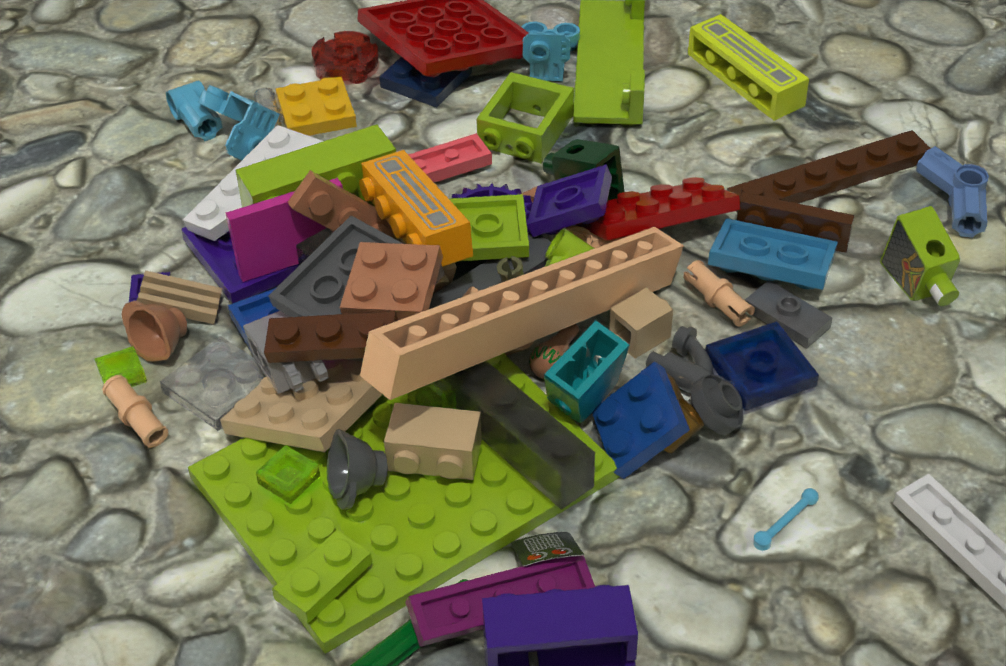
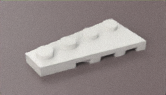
(210, 214)

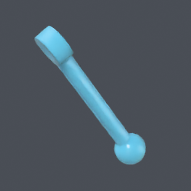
(763, 539)

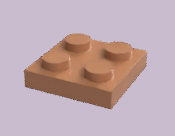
(392, 279)

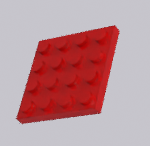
(445, 33)

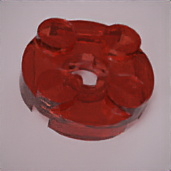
(331, 61)

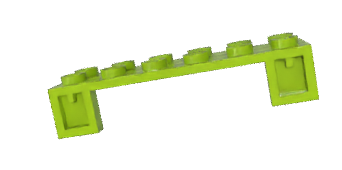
(610, 63)

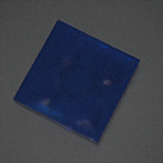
(762, 365)

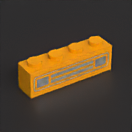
(415, 206)

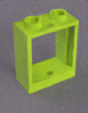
(531, 96)

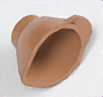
(153, 329)

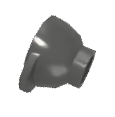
(353, 468)

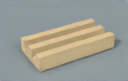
(180, 295)

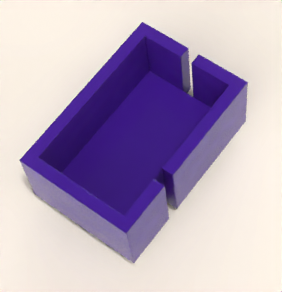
(562, 626)

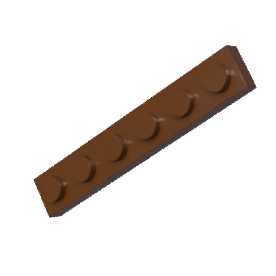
(839, 170)

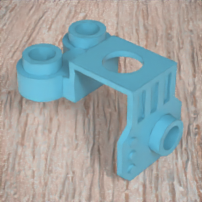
(549, 49)
(254, 119)

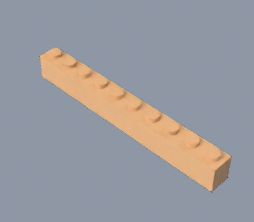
(515, 312)

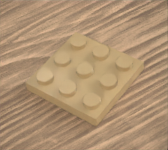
(307, 416)

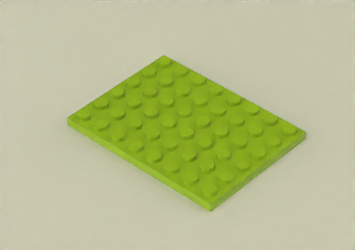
(413, 524)

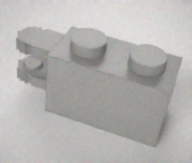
(283, 374)

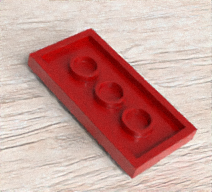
(662, 208)

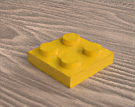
(316, 106)

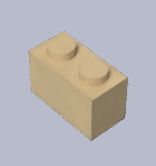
(433, 441)

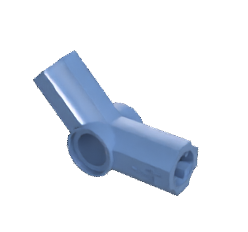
(965, 187)

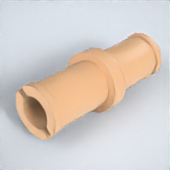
(718, 293)
(135, 411)

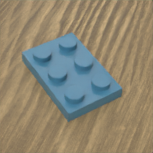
(773, 254)

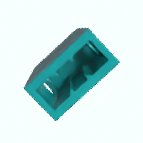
(576, 379)

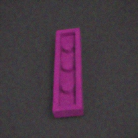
(458, 607)

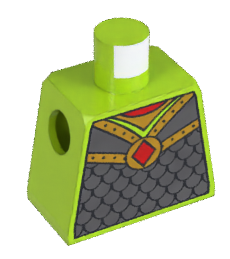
(922, 257)

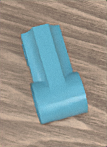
(199, 119)

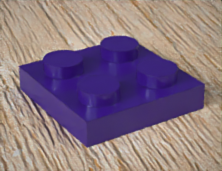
(570, 201)

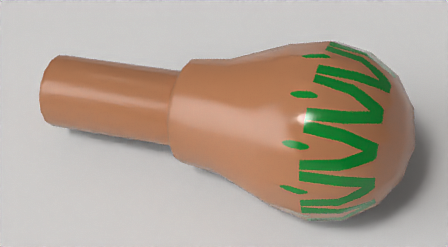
(550, 351)

